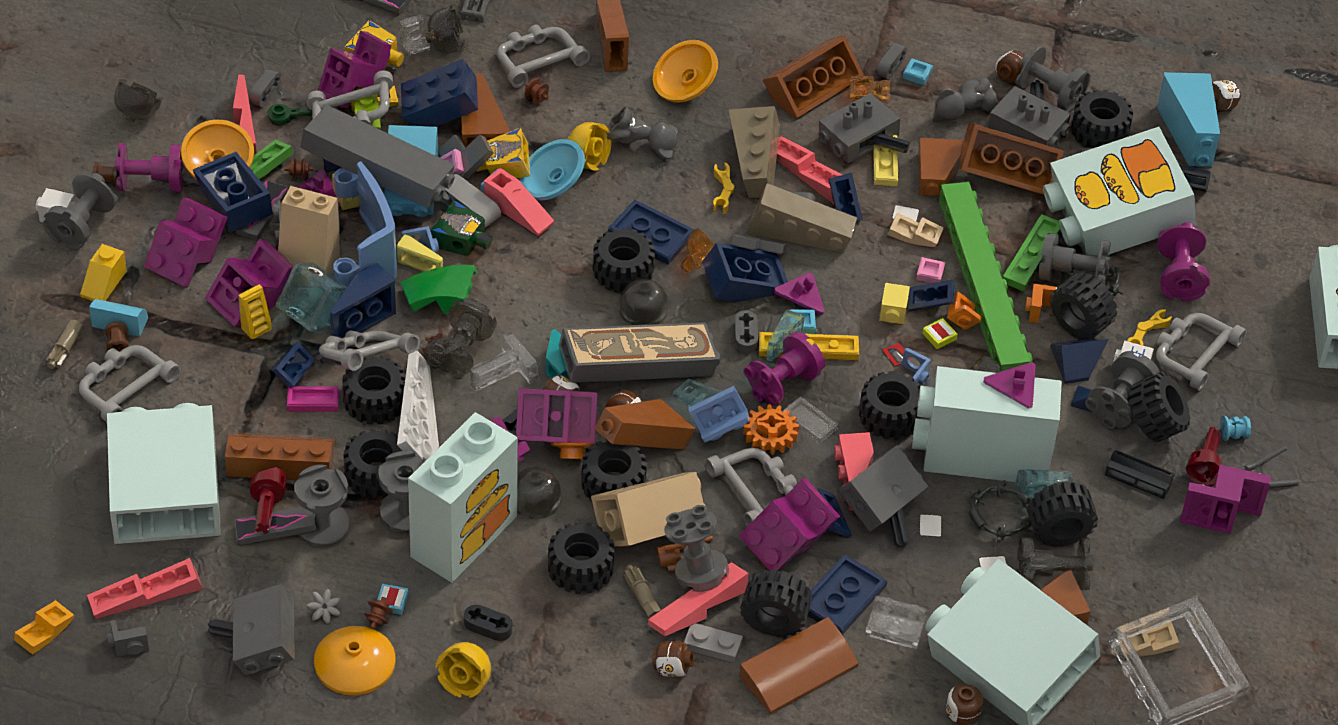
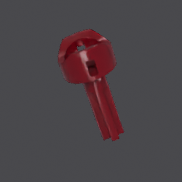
(1205, 462)
(267, 489)

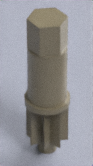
(64, 344)
(640, 588)

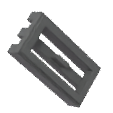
(474, 12)

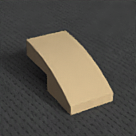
(922, 233)
(1156, 640)

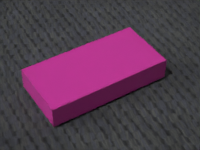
(313, 399)

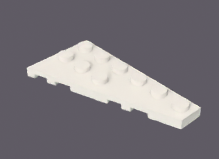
(418, 417)

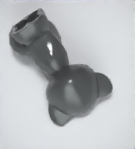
(972, 95)
(629, 129)

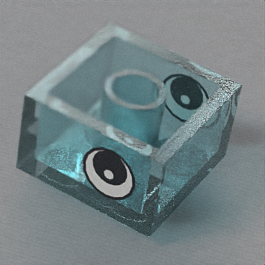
(310, 296)

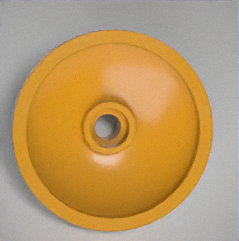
(685, 71)
(215, 140)
(354, 670)

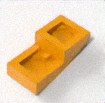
(47, 626)

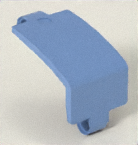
(378, 218)

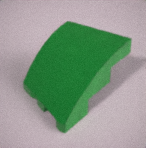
(439, 284)

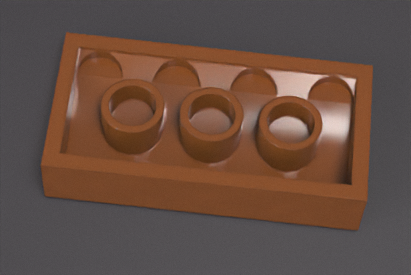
(798, 665)

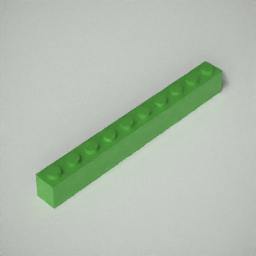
(983, 276)

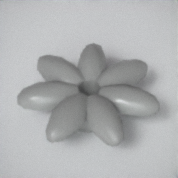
(327, 602)

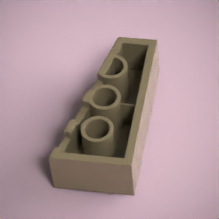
(757, 144)
(800, 220)

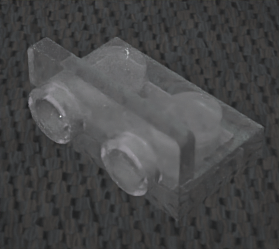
(896, 622)

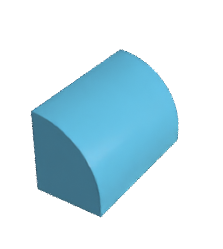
(106, 312)

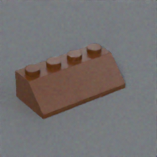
(813, 76)
(1007, 158)
(292, 454)

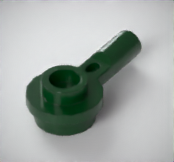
(281, 114)

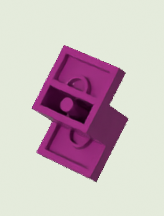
(350, 69)
(185, 241)
(237, 275)
(556, 416)
(1232, 492)
(789, 525)

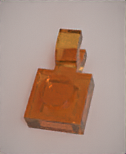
(863, 85)
(698, 246)

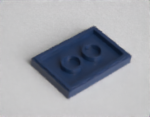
(666, 233)
(845, 593)

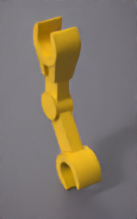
(728, 187)
(1155, 322)

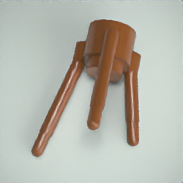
(670, 554)

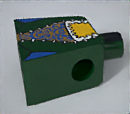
(461, 230)

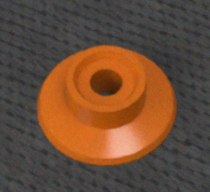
(572, 450)

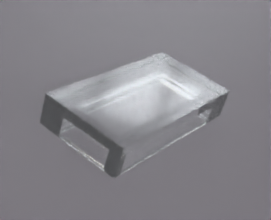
(812, 420)

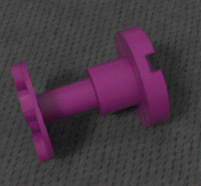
(159, 168)
(1184, 276)
(798, 359)

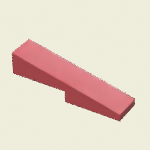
(241, 109)
(803, 165)
(138, 592)
(693, 605)

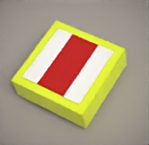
(939, 333)

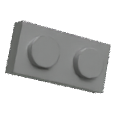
(713, 642)

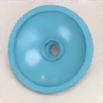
(554, 169)

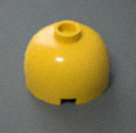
(593, 142)
(464, 669)

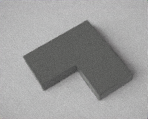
(472, 156)
(754, 243)

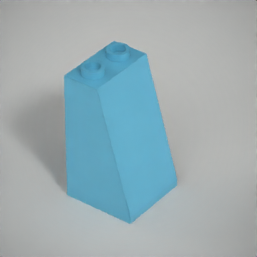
(1191, 115)
(425, 139)

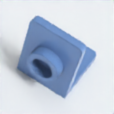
(425, 239)
(922, 371)

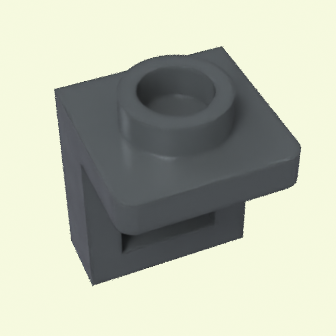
(127, 641)

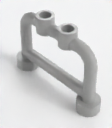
(517, 74)
(382, 84)
(1180, 328)
(352, 359)
(167, 371)
(772, 467)

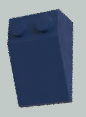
(234, 191)
(742, 273)
(364, 302)

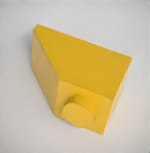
(103, 273)

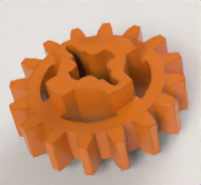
(771, 429)

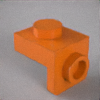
(1040, 296)
(963, 312)

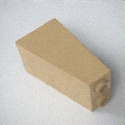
(309, 228)
(641, 509)

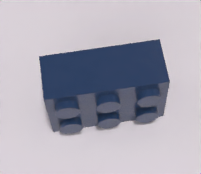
(439, 95)

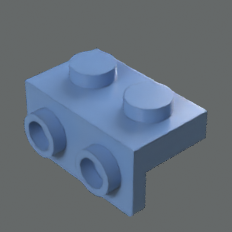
(719, 414)

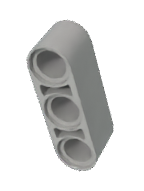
(471, 198)

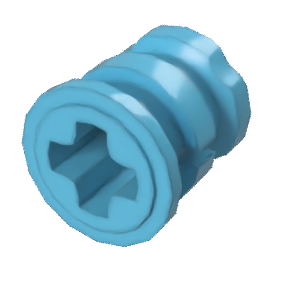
(1235, 427)

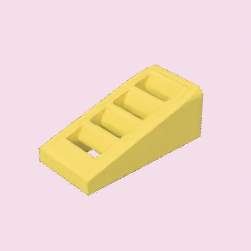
(417, 255)

